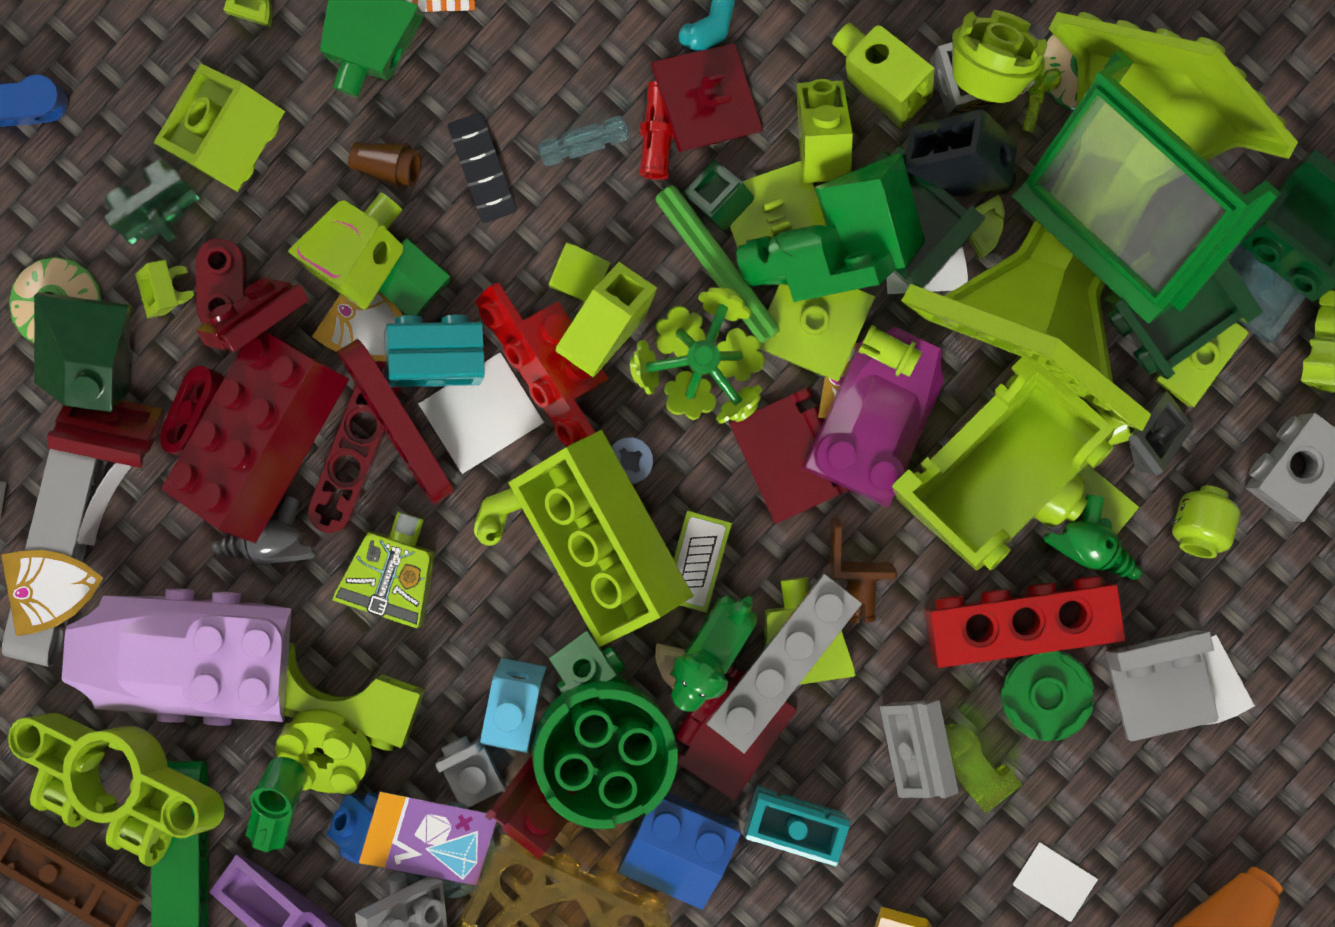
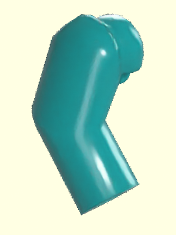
(709, 30)

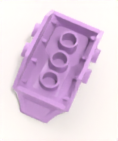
(182, 657)

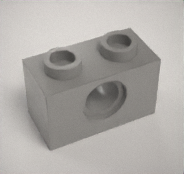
(1272, 476)

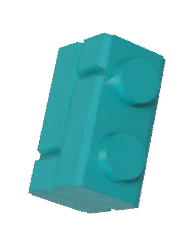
(433, 352)
(796, 826)

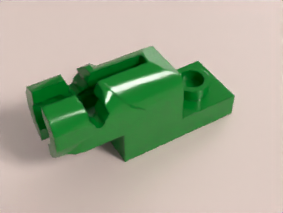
(810, 263)

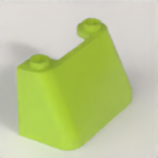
(1005, 465)

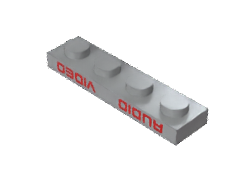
(783, 663)

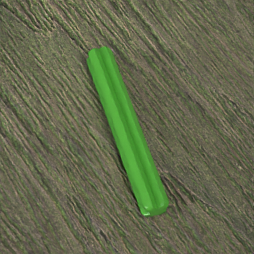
(715, 260)

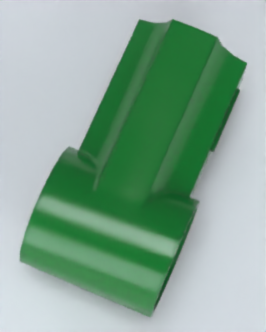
(275, 803)

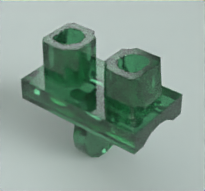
(153, 207)

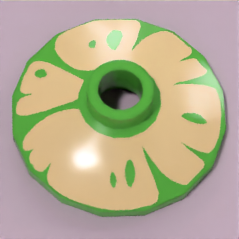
(48, 276)

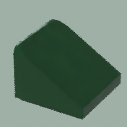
(719, 195)

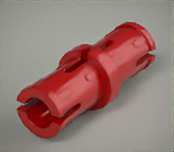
(656, 137)

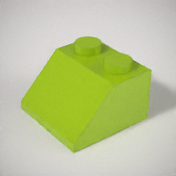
(220, 127)

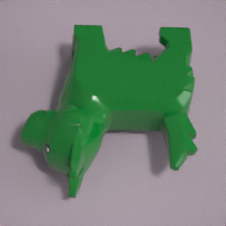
(711, 652)

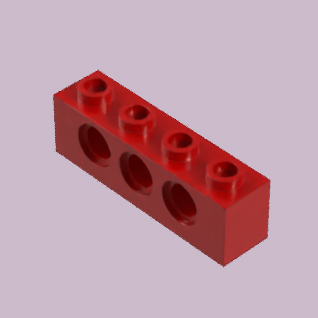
(1096, 624)

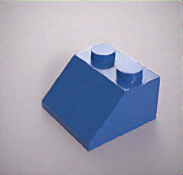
(681, 850)

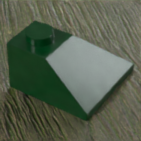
(82, 350)

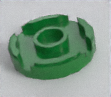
(1047, 695)

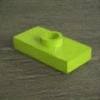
(1202, 367)

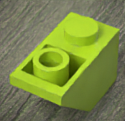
(824, 130)
(607, 319)

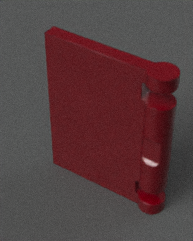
(775, 448)
(714, 757)

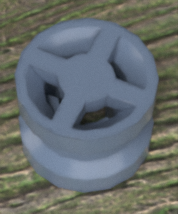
(635, 464)

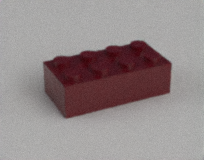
(254, 436)

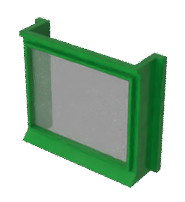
(1138, 199)

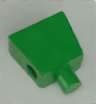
(367, 39)

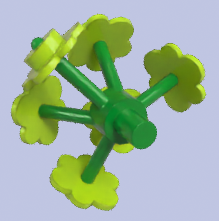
(730, 358)

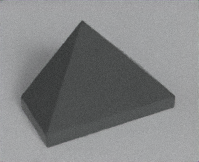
(1161, 436)

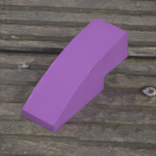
(266, 900)

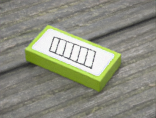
(700, 556)

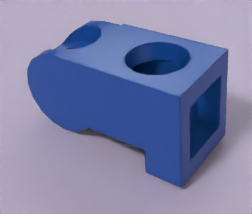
(32, 101)

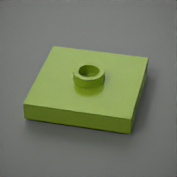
(817, 330)

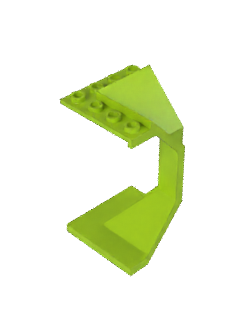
(1043, 296)

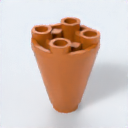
(1243, 902)

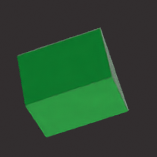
(874, 210)

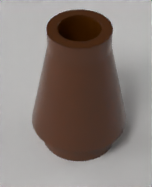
(388, 162)

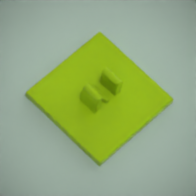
(778, 205)

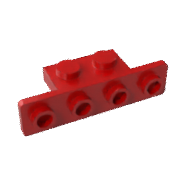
(531, 349)

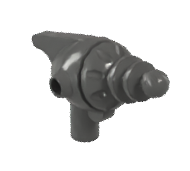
(276, 544)

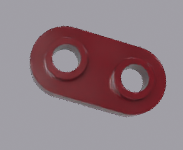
(219, 284)
(188, 407)

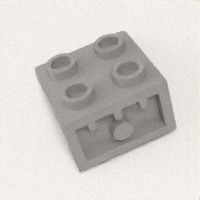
(1163, 684)

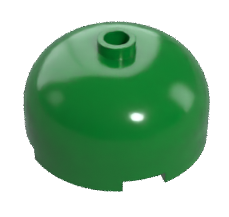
(613, 755)

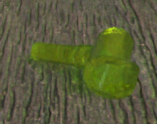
(1042, 83)

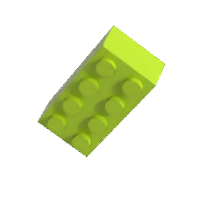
(600, 539)

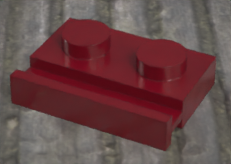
(262, 307)
(109, 436)
(526, 813)

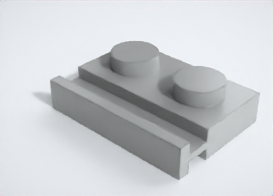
(919, 749)

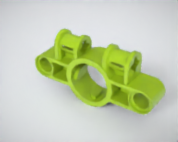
(72, 787)

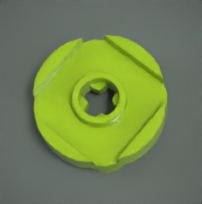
(347, 752)

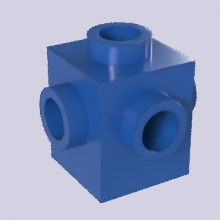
(352, 824)

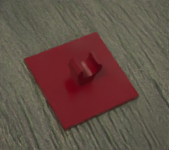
(706, 97)

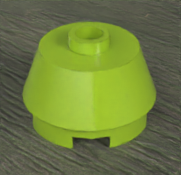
(996, 56)

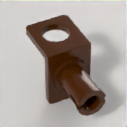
(860, 575)

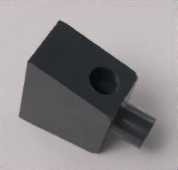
(963, 154)

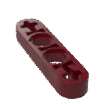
(395, 421)
(347, 444)

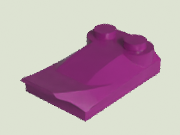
(876, 421)

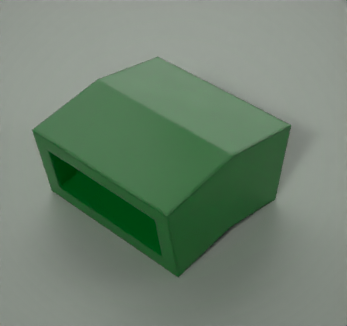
(414, 281)

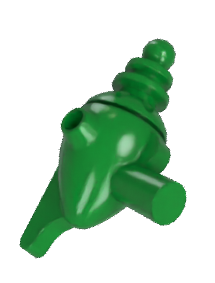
(1094, 542)

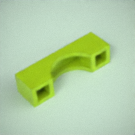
(381, 711)

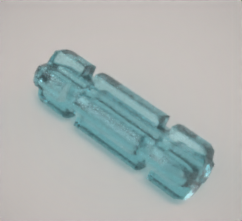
(583, 141)

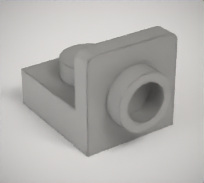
(470, 771)

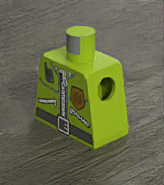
(390, 574)

